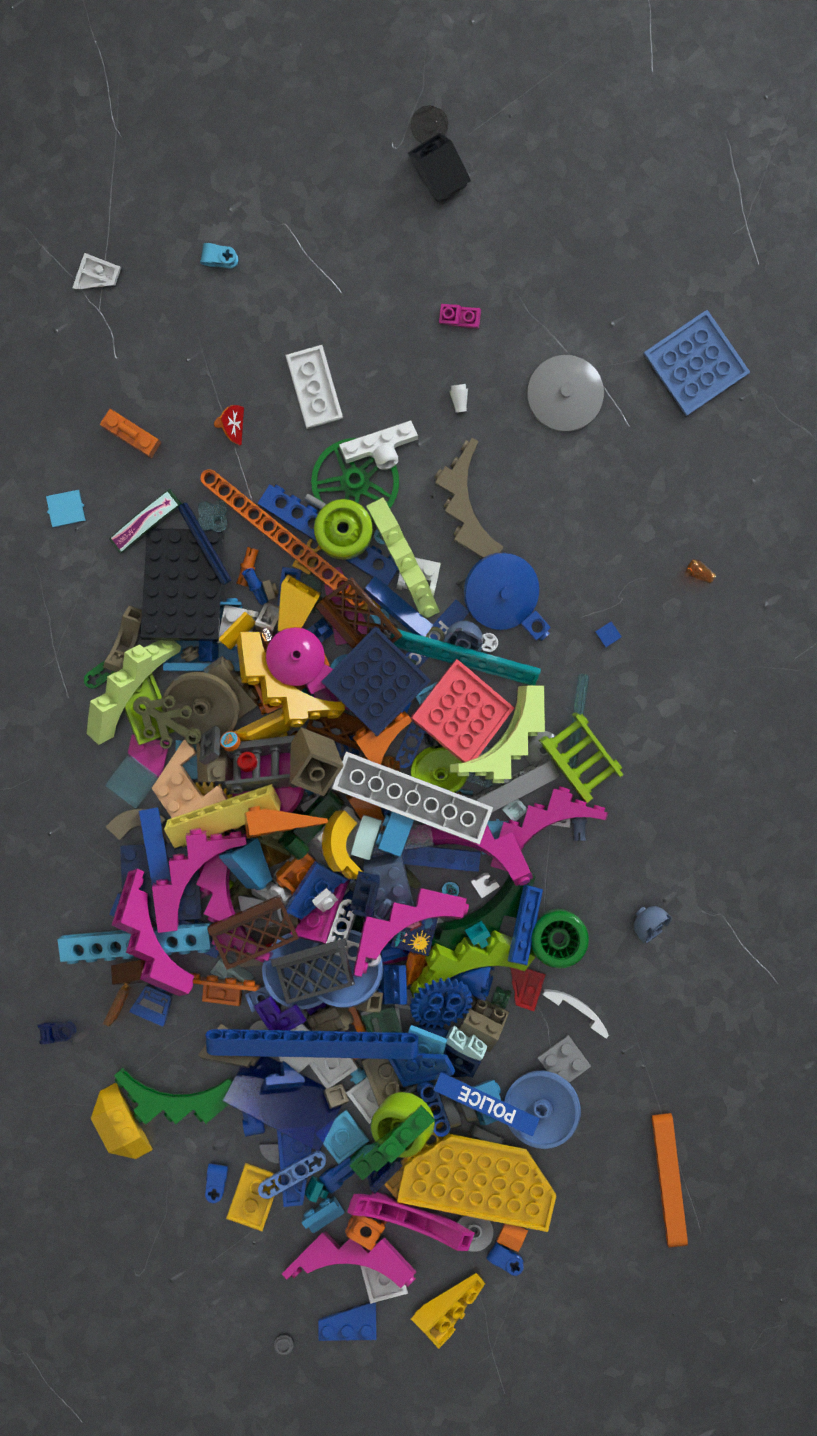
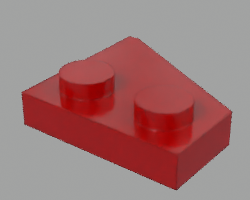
(527, 987)

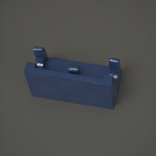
(365, 894)

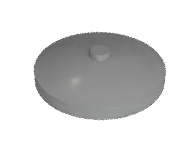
(565, 393)

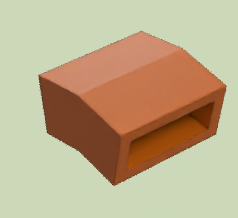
(512, 1236)

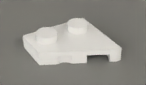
(96, 273)

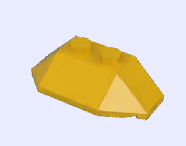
(264, 728)
(118, 1125)

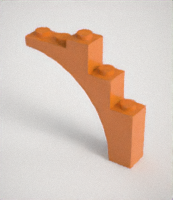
(374, 750)

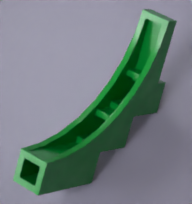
(176, 1106)
(391, 1145)

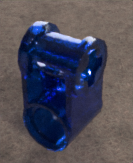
(52, 1032)

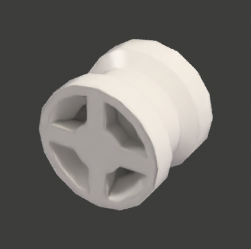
(491, 641)

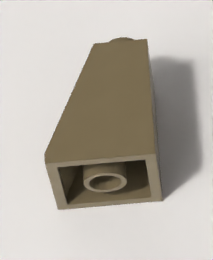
(314, 761)

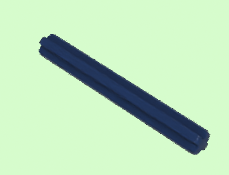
(204, 543)

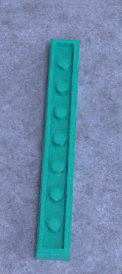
(470, 658)

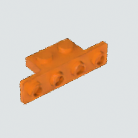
(223, 991)

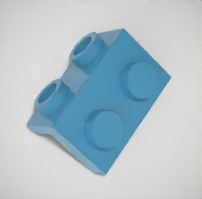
(322, 1215)

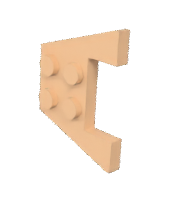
(177, 789)

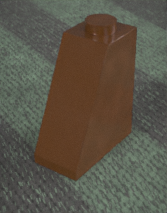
(127, 972)

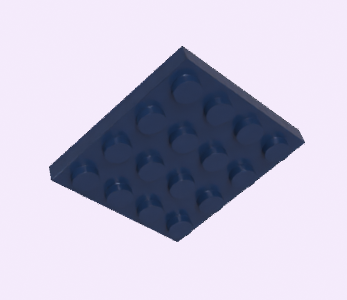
(376, 681)
(135, 857)

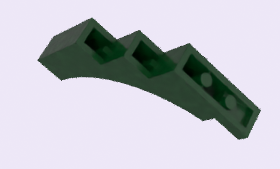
(503, 904)

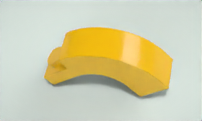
(334, 844)

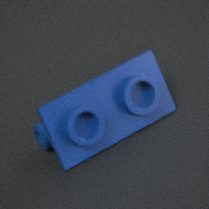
(207, 651)

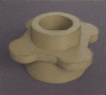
(189, 653)

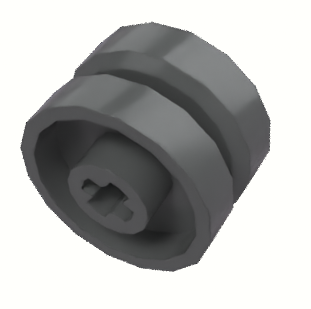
(453, 1110)

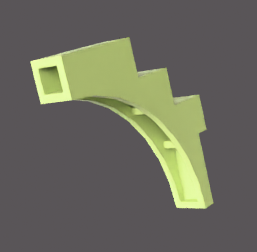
(403, 558)
(121, 685)
(526, 721)

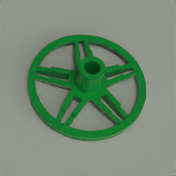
(354, 480)

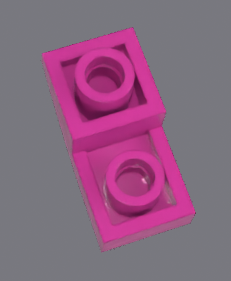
(460, 316)

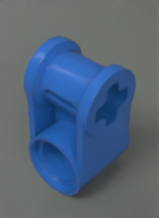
(216, 1180)
(502, 1257)

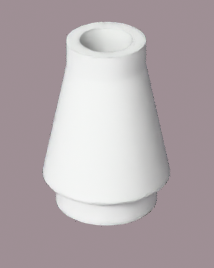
(459, 397)

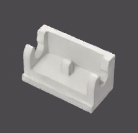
(483, 885)

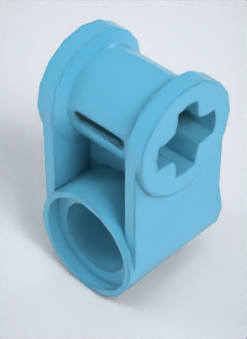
(216, 255)

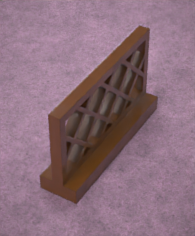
(336, 614)
(248, 915)

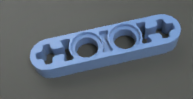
(293, 1176)

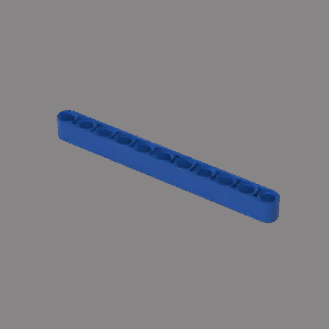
(311, 1044)

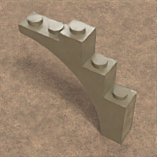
(454, 482)

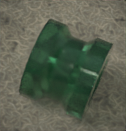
(500, 997)

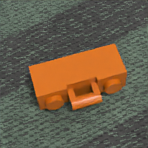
(130, 433)

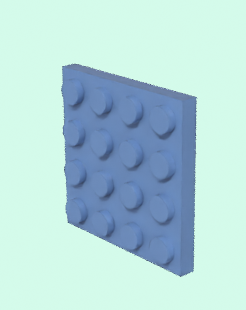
(696, 362)

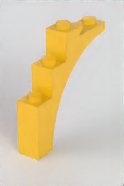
(296, 704)

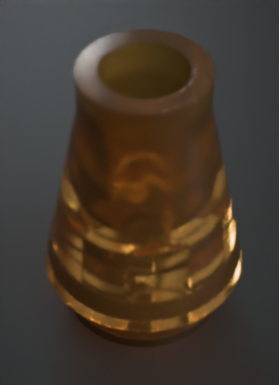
(700, 571)

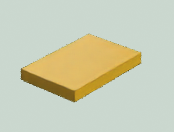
(247, 1205)

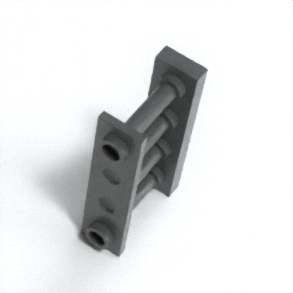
(260, 747)

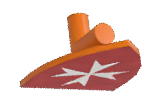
(232, 423)

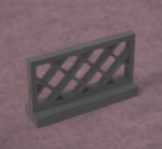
(313, 954)

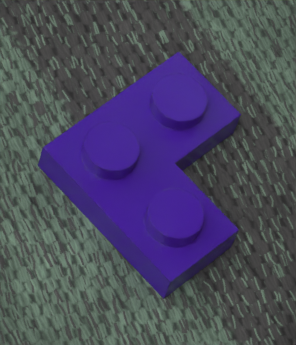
(278, 1020)

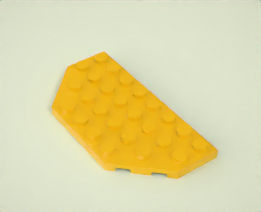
(479, 1182)

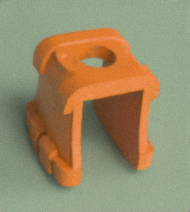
(357, 1222)

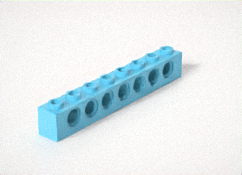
(69, 952)

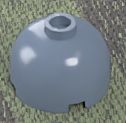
(465, 635)
(650, 922)

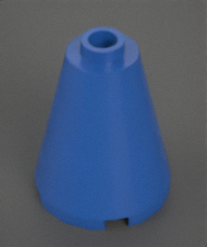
(478, 981)

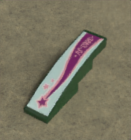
(144, 521)

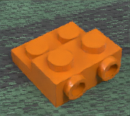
(293, 872)

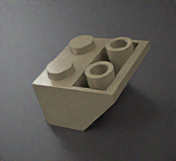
(484, 1022)

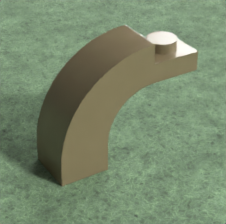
(127, 638)
(126, 821)

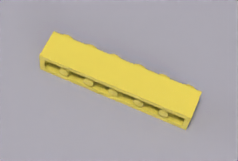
(221, 815)

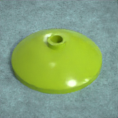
(434, 763)

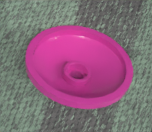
(295, 670)

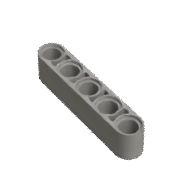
(519, 784)

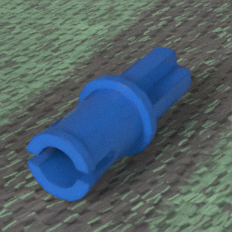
(255, 585)

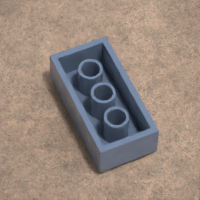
(393, 879)

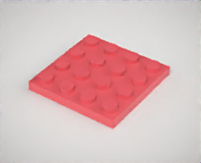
(462, 712)

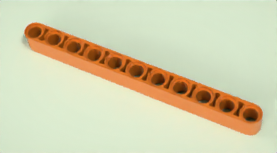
(274, 535)

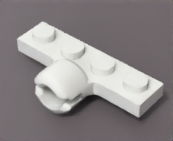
(380, 445)

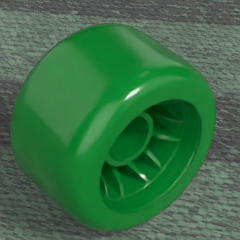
(574, 941)

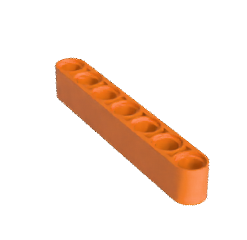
(669, 1180)

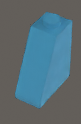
(248, 864)

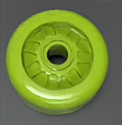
(348, 544)
(393, 1112)

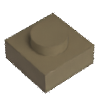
(270, 589)
(336, 1096)

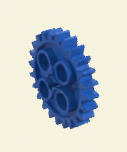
(441, 1003)

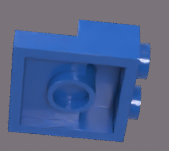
(393, 984)

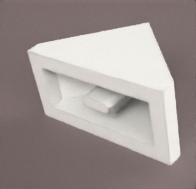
(268, 618)

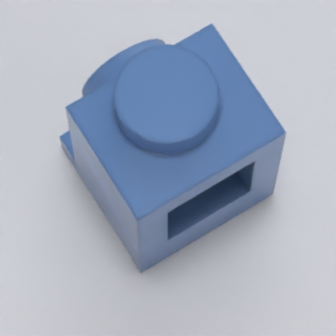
(252, 996)

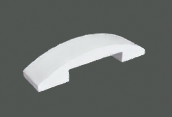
(557, 997)

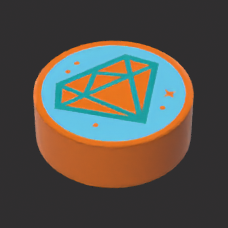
(230, 741)

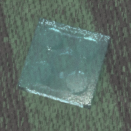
(132, 781)

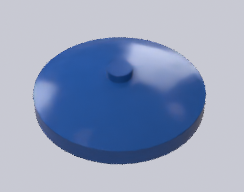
(501, 591)

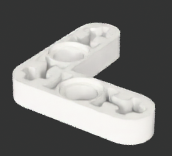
(331, 937)

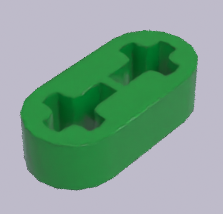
(94, 672)

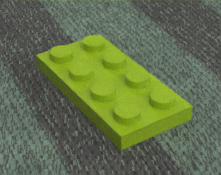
(148, 689)

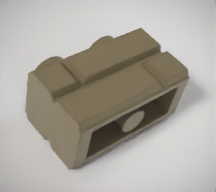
(331, 1019)

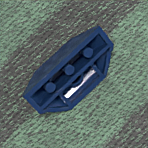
(462, 1064)

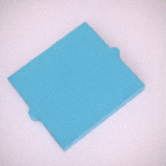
(65, 508)

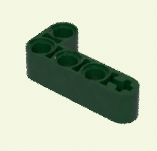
(296, 840)

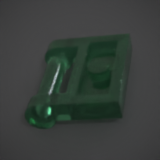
(386, 1018)

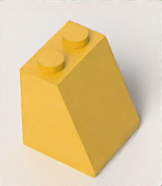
(295, 603)

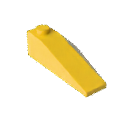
(440, 1314)

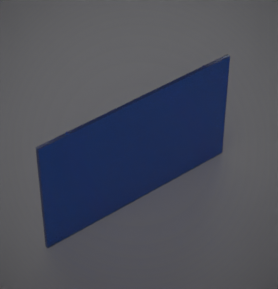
(293, 1111)

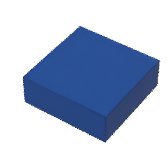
(608, 634)

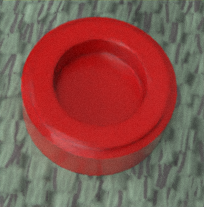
(247, 762)

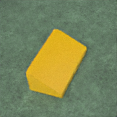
(242, 624)

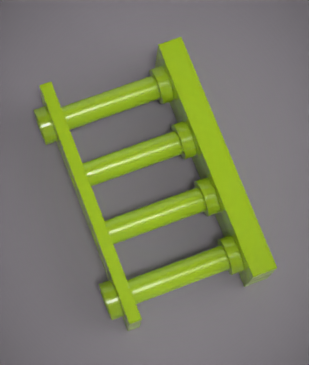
(562, 759)

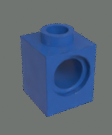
(527, 625)

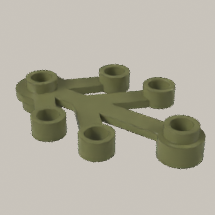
(164, 719)

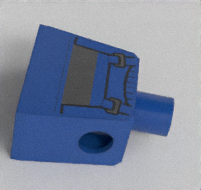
(153, 1004)

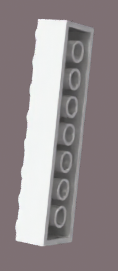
(412, 798)

